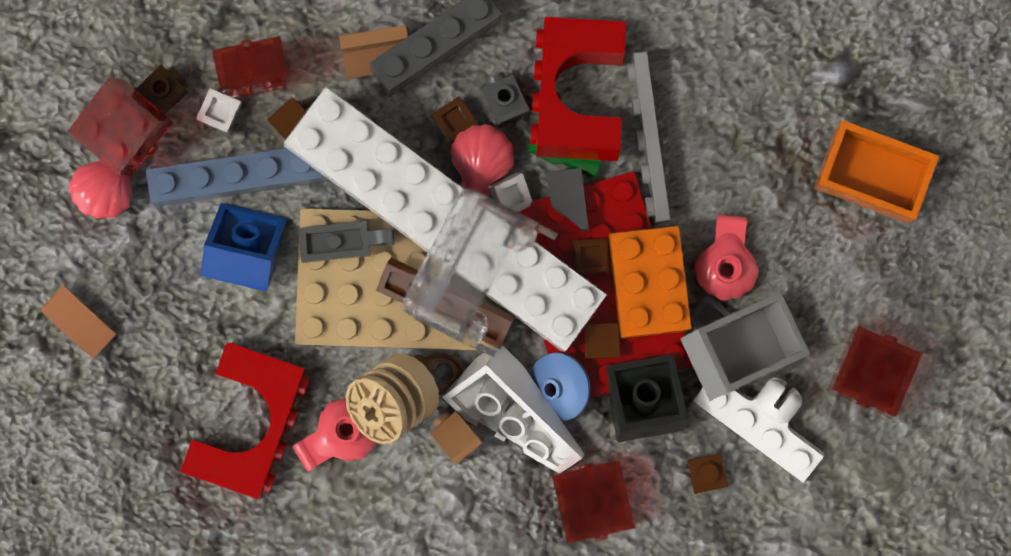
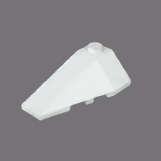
(508, 401)

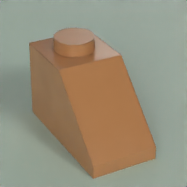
(454, 436)

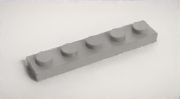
(648, 138)

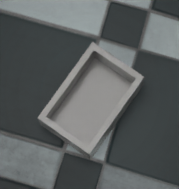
(745, 346)

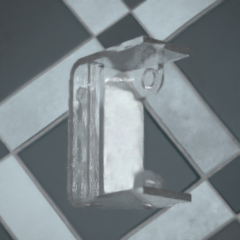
(465, 265)

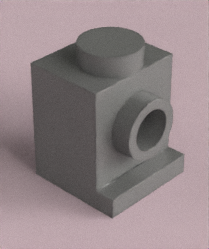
(509, 111)

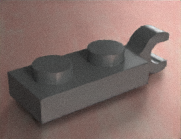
(340, 241)

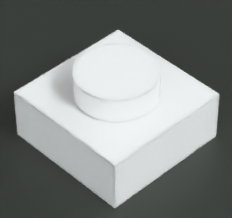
(219, 111)
(512, 192)

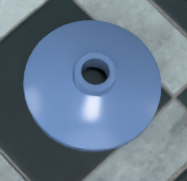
(570, 382)

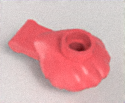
(482, 157)
(100, 190)
(727, 250)
(331, 441)

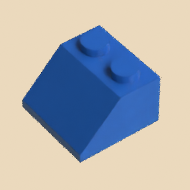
(243, 247)

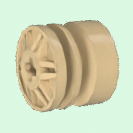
(392, 398)

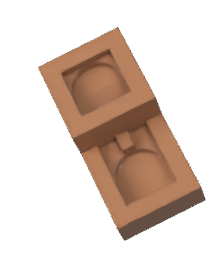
(78, 321)

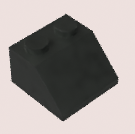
(646, 398)

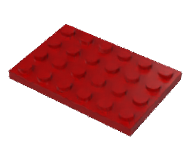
(611, 208)

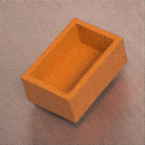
(876, 172)
(649, 282)

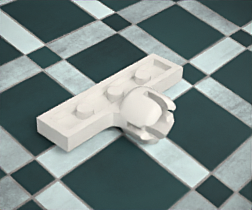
(765, 424)

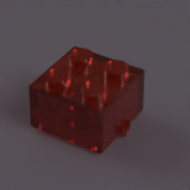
(252, 67)
(120, 126)
(874, 371)
(593, 501)

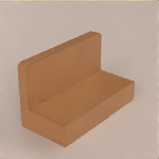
(364, 47)

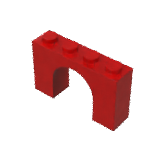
(560, 130)
(251, 470)

